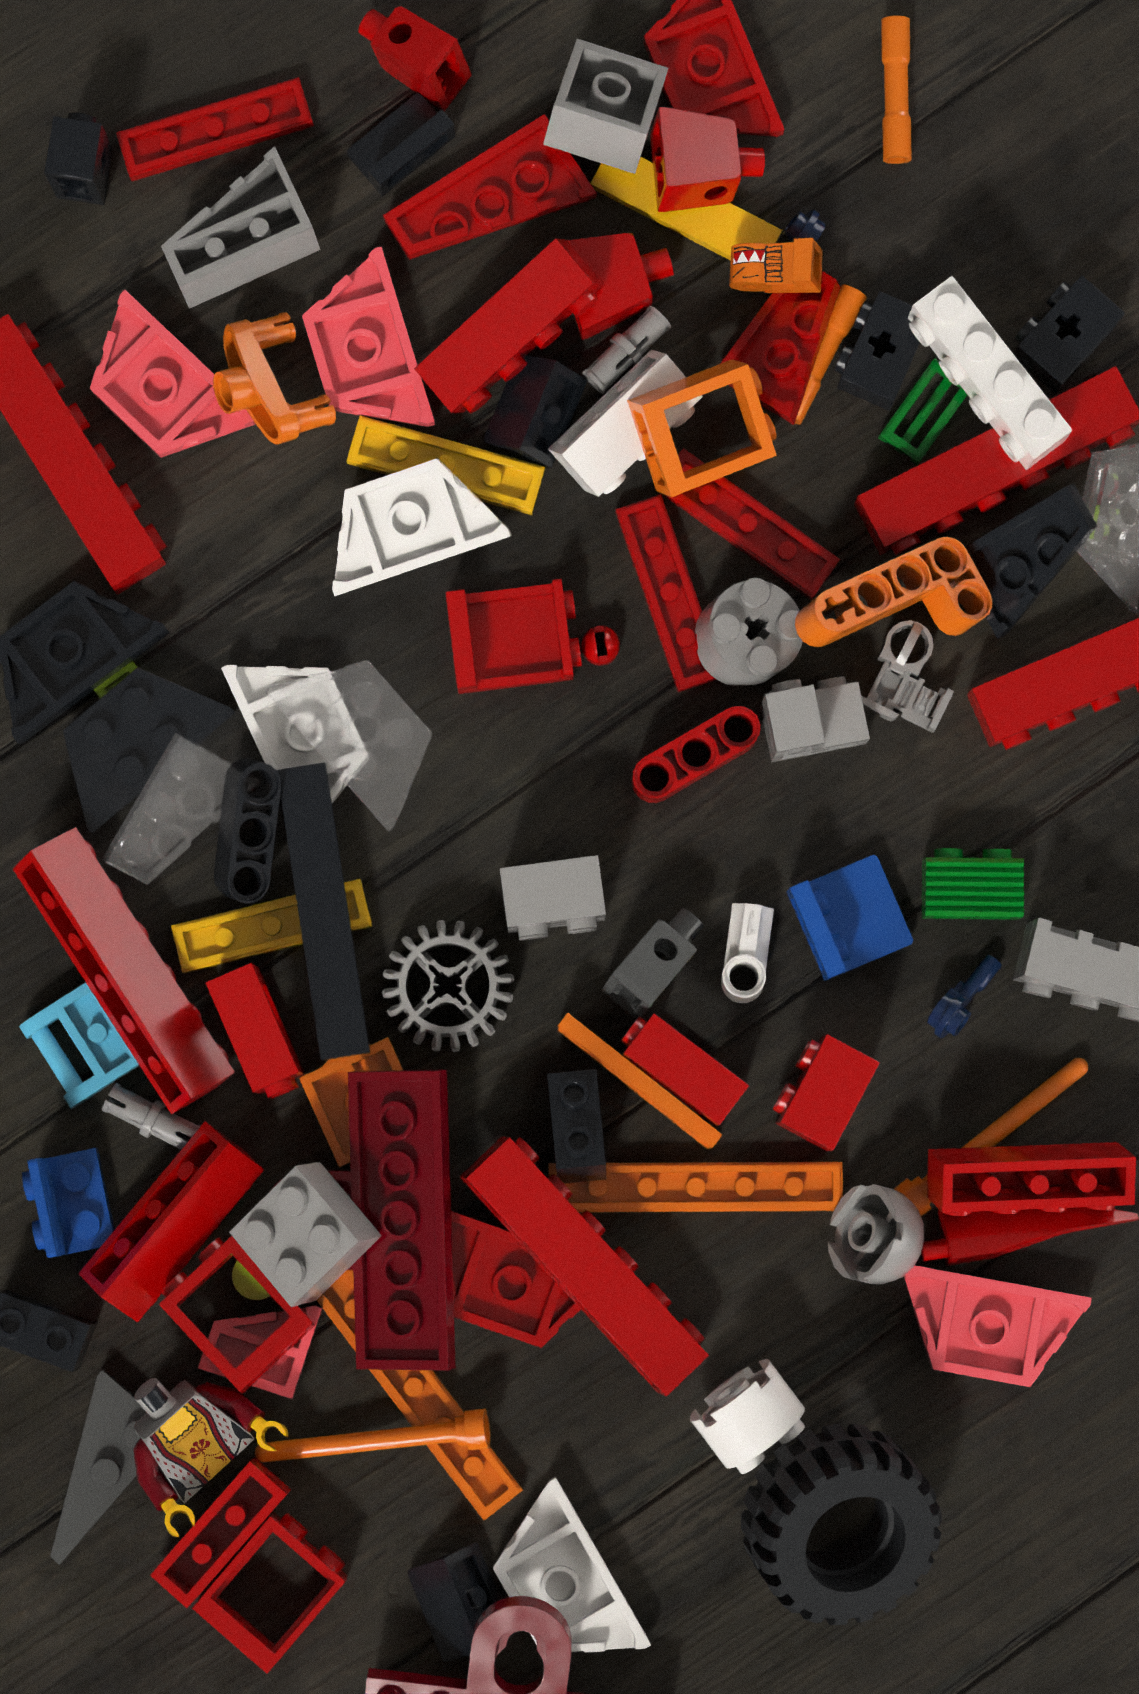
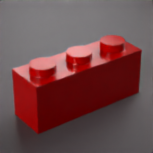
(220, 1532)

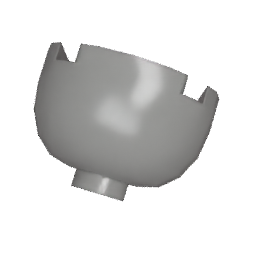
(875, 1235)

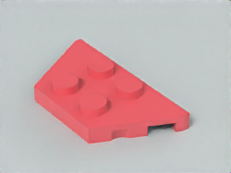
(366, 348)
(159, 384)
(990, 1324)

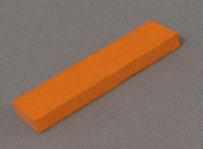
(638, 1081)

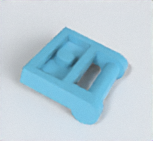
(92, 1035)

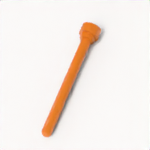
(917, 1188)
(467, 1430)

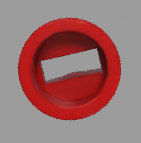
(589, 645)

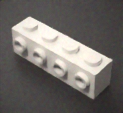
(988, 373)

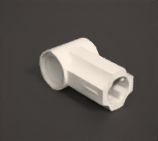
(747, 947)

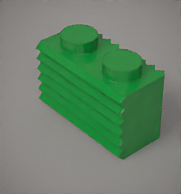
(972, 886)

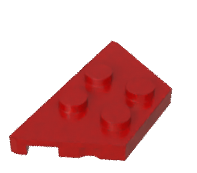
(712, 66)
(503, 1285)

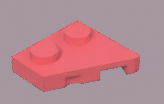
(241, 1336)

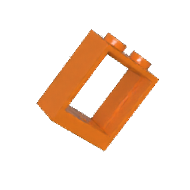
(657, 440)

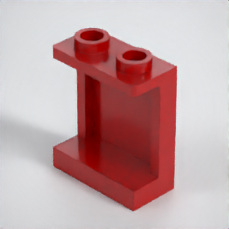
(512, 637)

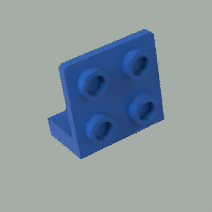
(850, 917)
(69, 1202)

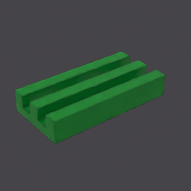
(903, 444)

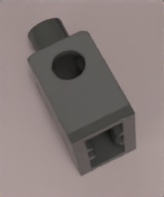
(644, 975)

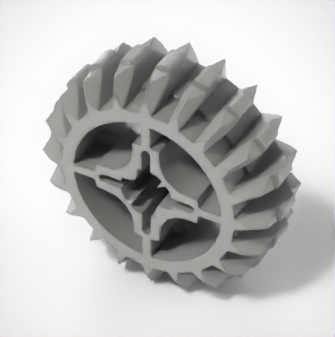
(419, 955)

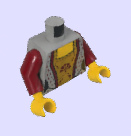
(190, 1439)

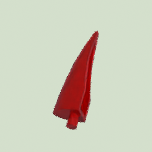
(992, 1234)

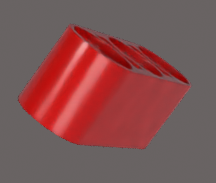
(709, 734)

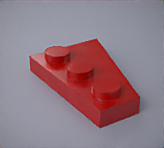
(785, 343)

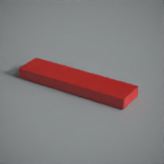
(214, 129)
(757, 531)
(665, 587)

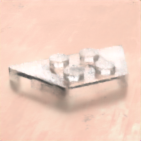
(1113, 501)
(359, 732)

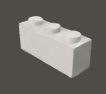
(605, 437)

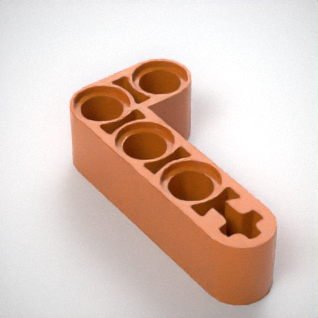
(885, 596)

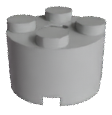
(725, 621)

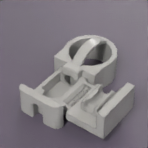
(901, 690)

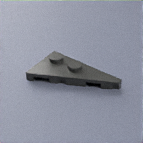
(102, 1462)

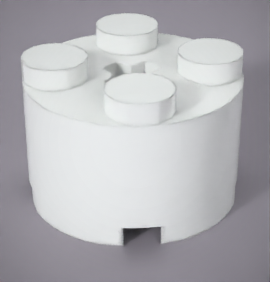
(749, 1417)

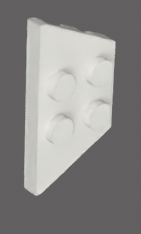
(409, 523)
(272, 731)
(560, 1564)

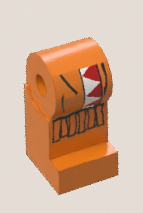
(777, 267)

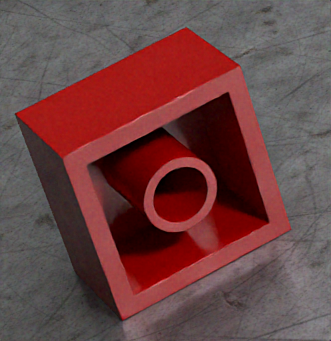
(825, 1092)

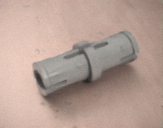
(626, 349)
(149, 1117)

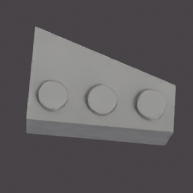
(242, 235)
(1080, 967)

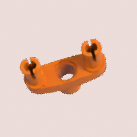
(253, 386)

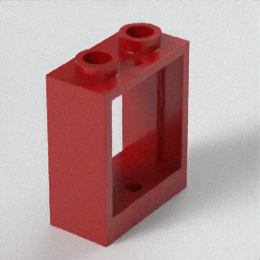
(256, 1031)
(683, 1068)
(270, 1351)
(236, 1627)

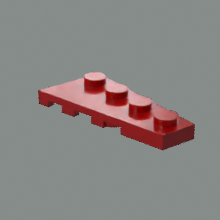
(491, 192)

